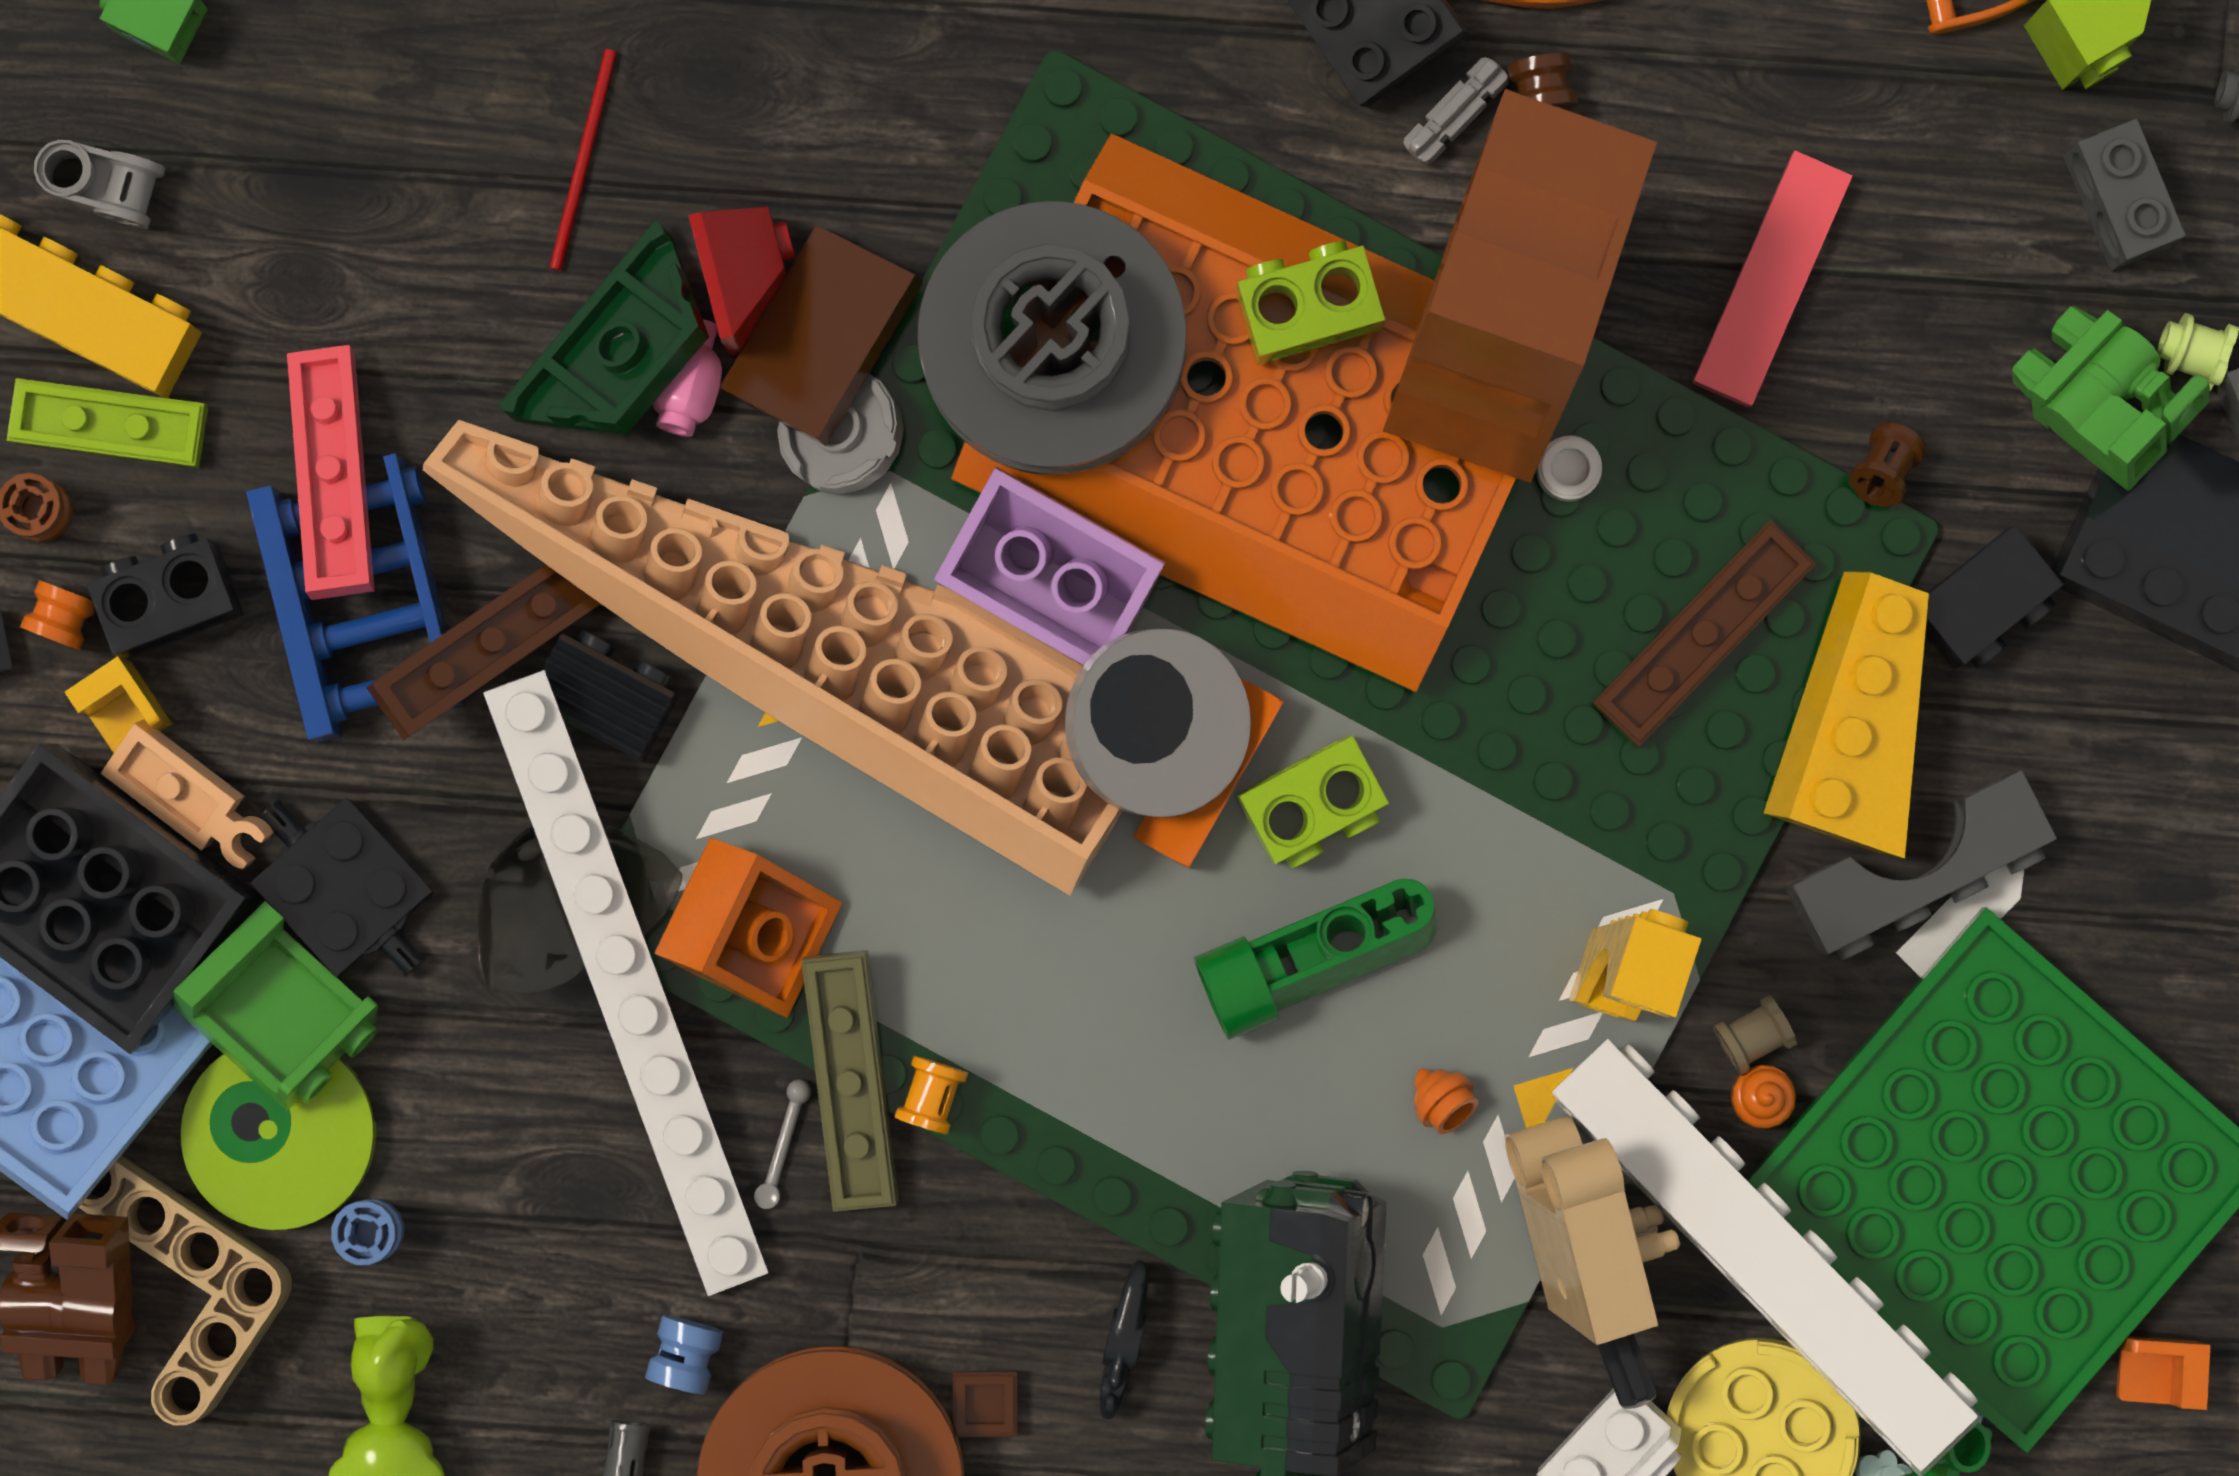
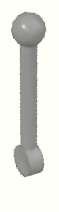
(768, 1194)

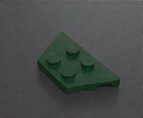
(616, 346)

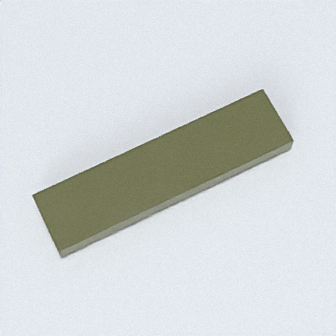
(850, 1080)

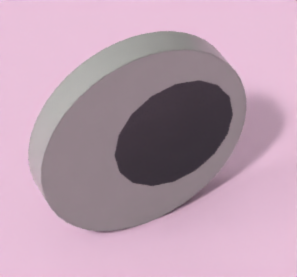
(1157, 722)

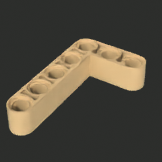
(222, 1281)

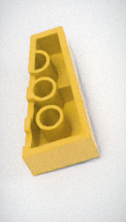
(1857, 719)

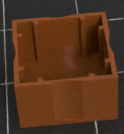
(1520, 286)

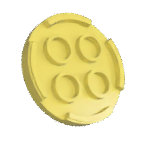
(1762, 1413)

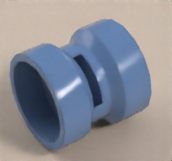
(377, 1224)
(688, 1340)

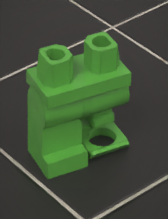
(2089, 391)

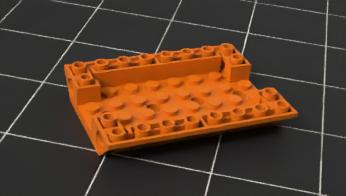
(1228, 484)

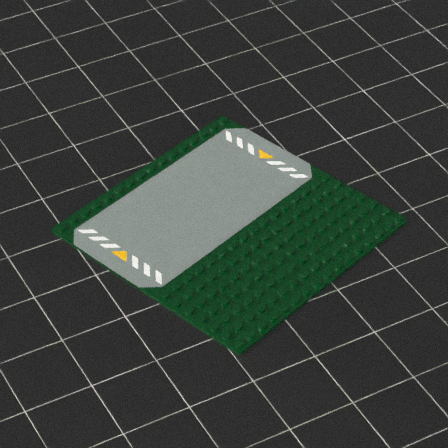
(1501, 784)

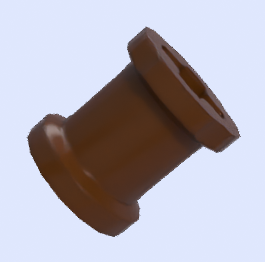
(1887, 464)

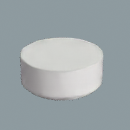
(1569, 468)

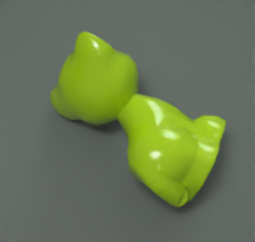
(384, 1369)

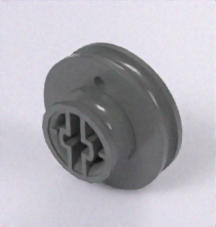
(1096, 401)

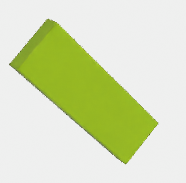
(107, 423)

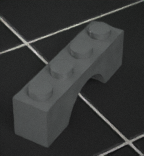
(1991, 830)

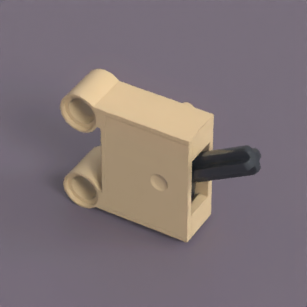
(1590, 1245)

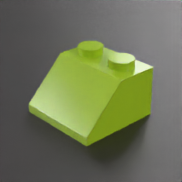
(2086, 37)

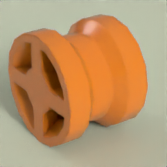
(58, 615)

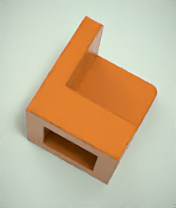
(2164, 1372)

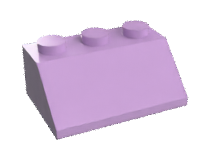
(1048, 569)

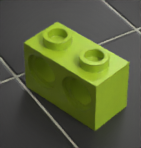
(1315, 319)
(1306, 787)

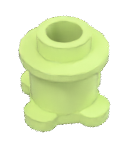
(2197, 349)

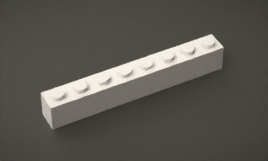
(1767, 1259)

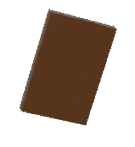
(821, 335)

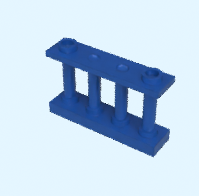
(311, 643)

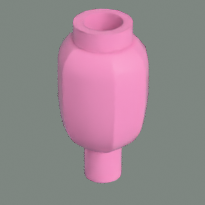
(692, 392)

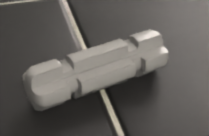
(1456, 111)

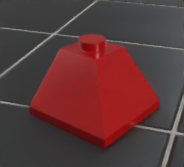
(742, 267)

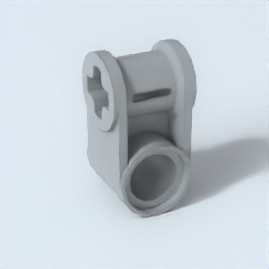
(110, 184)

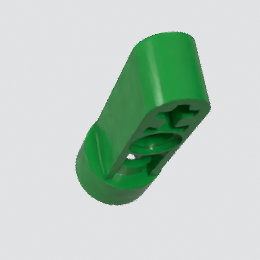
(1250, 983)

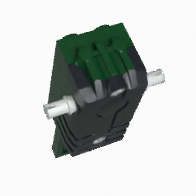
(1297, 1325)

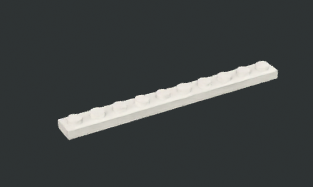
(625, 982)

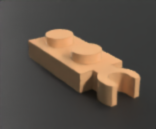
(183, 793)

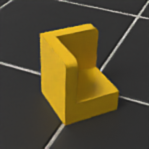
(116, 700)

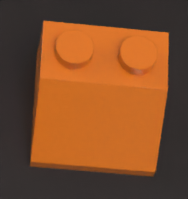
(748, 926)

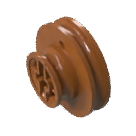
(840, 1402)

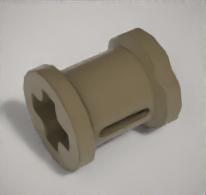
(1755, 1035)

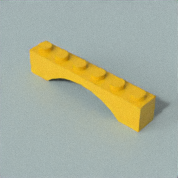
(1636, 966)

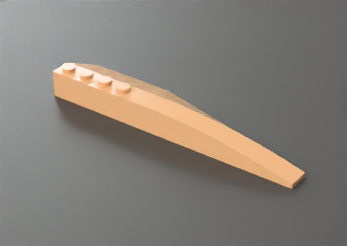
(847, 655)

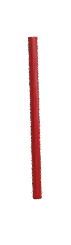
(583, 159)

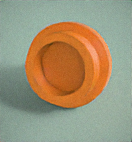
(1763, 1097)
(1443, 1099)

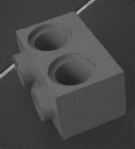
(2124, 194)

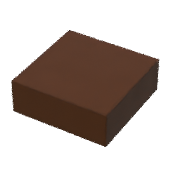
(985, 1403)

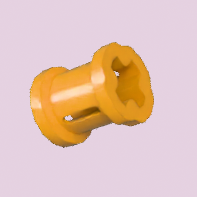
(931, 1094)

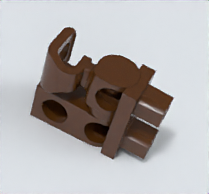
(71, 1312)

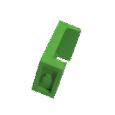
(275, 1009)

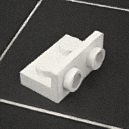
(1617, 1443)

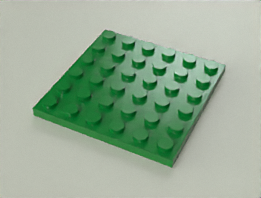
(2008, 1176)

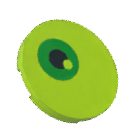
(275, 1163)

